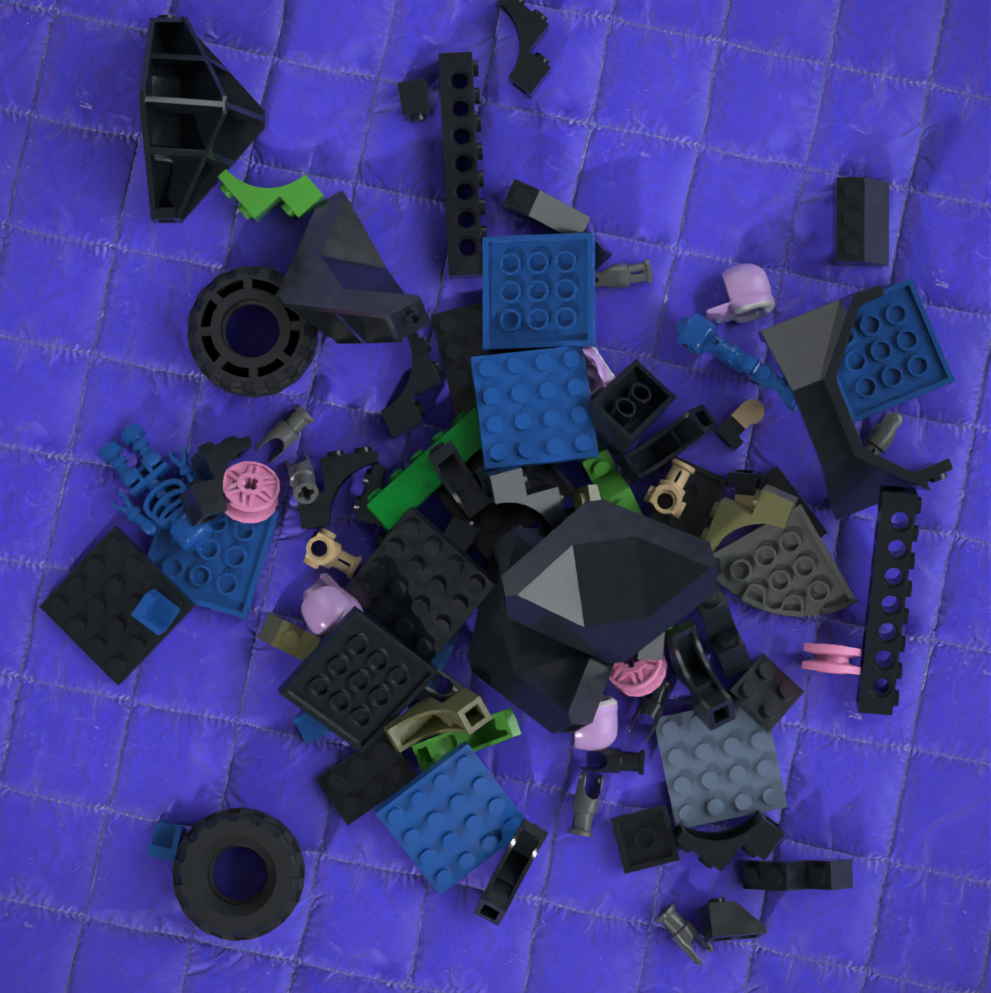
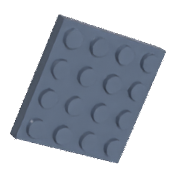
(719, 770)

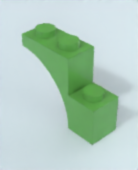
(298, 197)
(609, 480)
(498, 729)

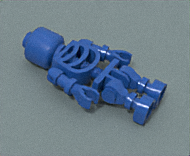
(701, 336)
(174, 514)

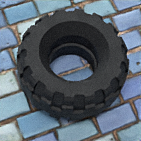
(223, 365)
(196, 886)

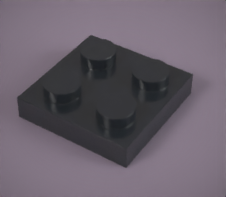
(765, 693)
(645, 839)

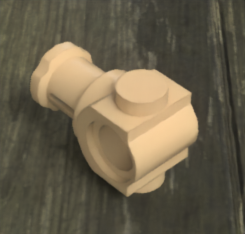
(671, 488)
(334, 552)

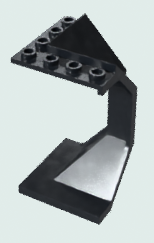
(809, 357)

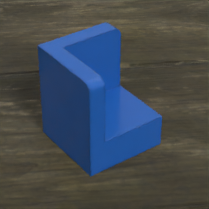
(156, 612)
(310, 728)
(166, 840)

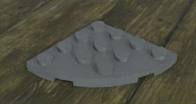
(785, 570)

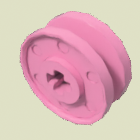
(250, 492)
(832, 658)
(638, 676)

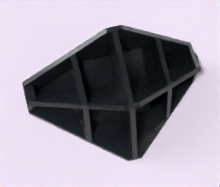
(191, 118)
(344, 284)
(610, 581)
(530, 669)

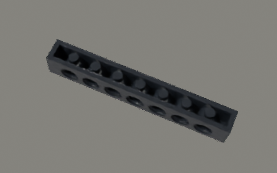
(450, 67)
(891, 500)

